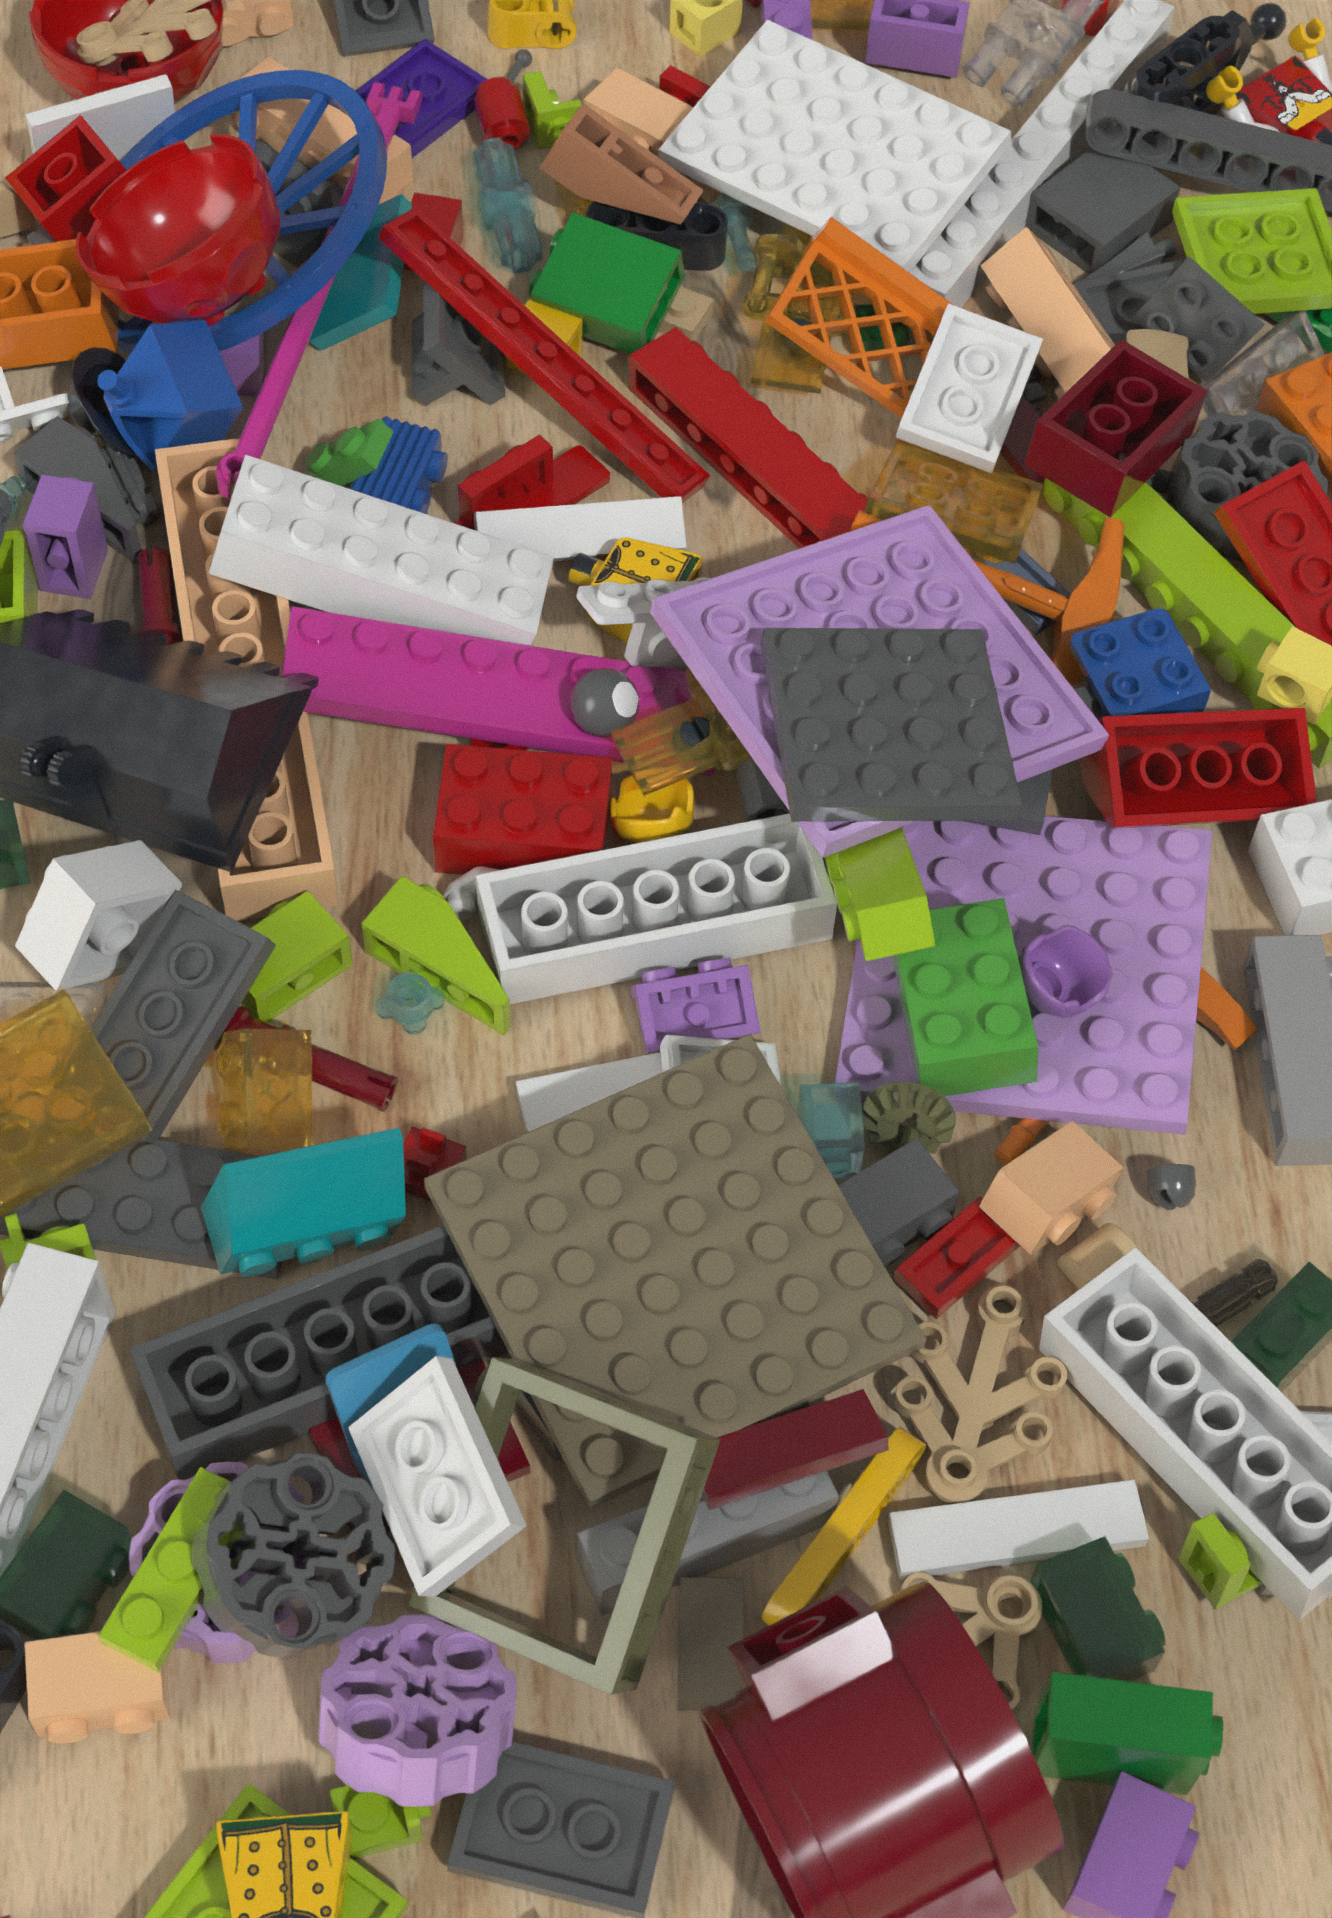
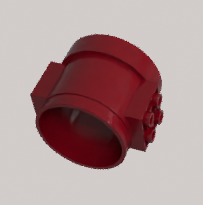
(881, 1762)

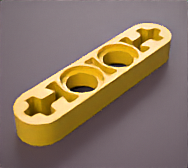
(846, 1527)

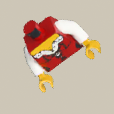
(1288, 98)

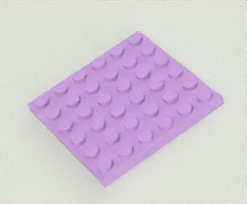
(877, 576)
(1142, 903)

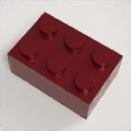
(1115, 427)

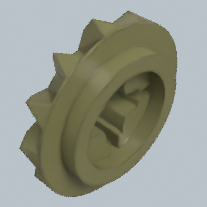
(899, 1101)

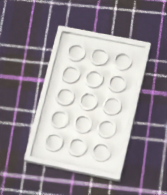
(836, 139)

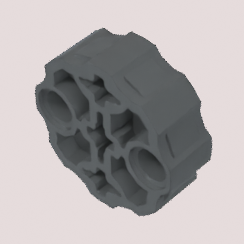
(1229, 459)
(323, 1609)

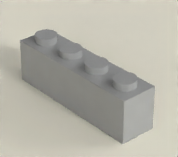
(1292, 1010)
(715, 1537)

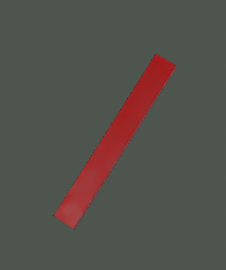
(543, 356)

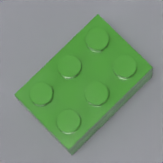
(968, 1003)

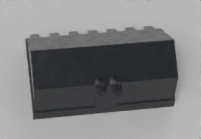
(141, 732)

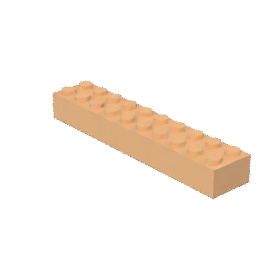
(290, 836)

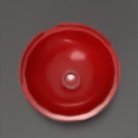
(59, 22)
(183, 232)

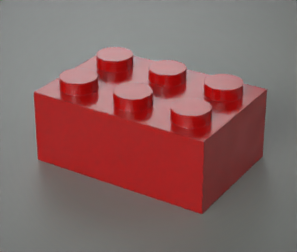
(518, 807)

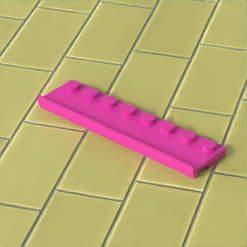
(459, 682)

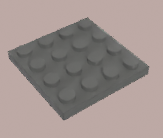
(889, 725)

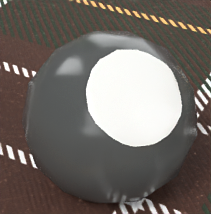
(604, 702)

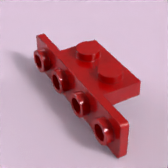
(530, 480)

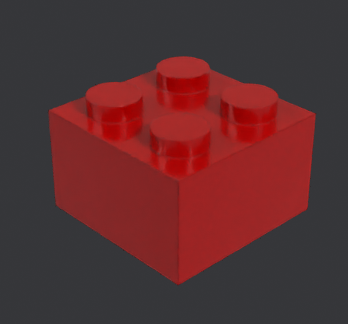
(66, 179)

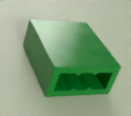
(610, 281)
(1106, 1726)

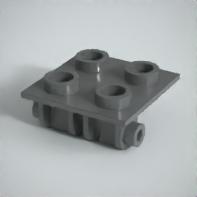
(1205, 313)

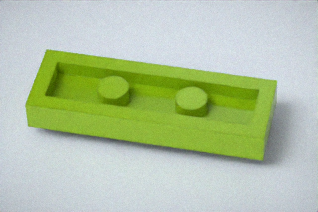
(166, 1584)

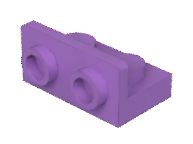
(702, 1005)

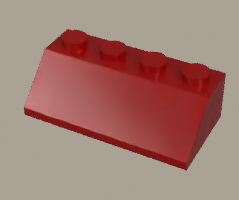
(1200, 767)

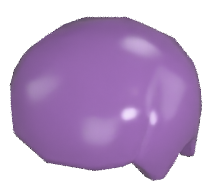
(1065, 971)

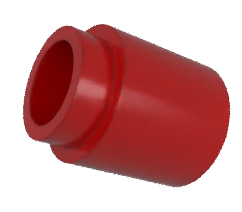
(501, 111)

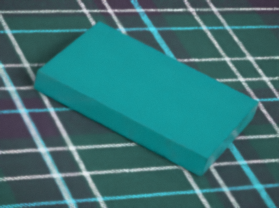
(365, 286)

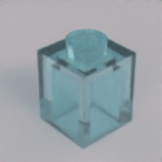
(834, 1124)

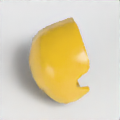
(652, 816)

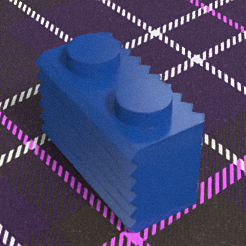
(407, 467)

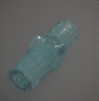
(507, 205)

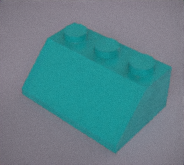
(306, 1202)

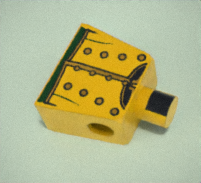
(632, 563)
(286, 1865)

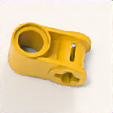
(530, 23)

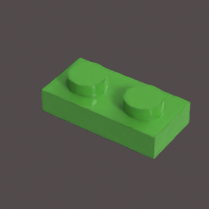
(350, 456)

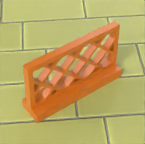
(862, 270)

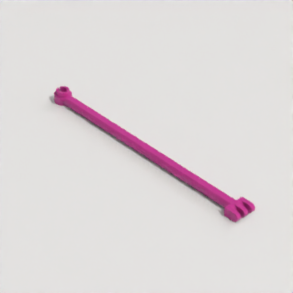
(302, 322)

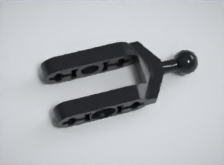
(1229, 46)

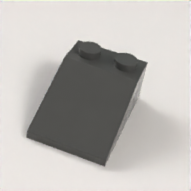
(382, 24)

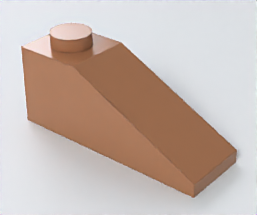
(615, 170)

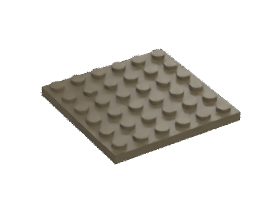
(674, 1260)

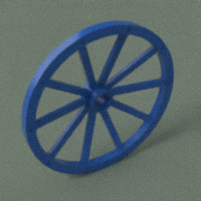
(349, 220)

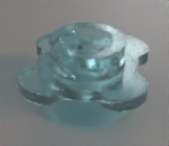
(405, 988)

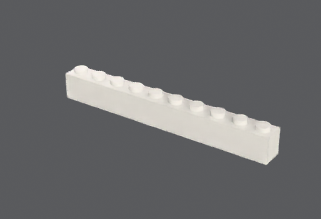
(1041, 149)

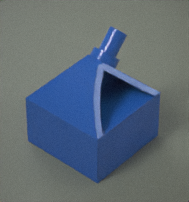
(171, 390)

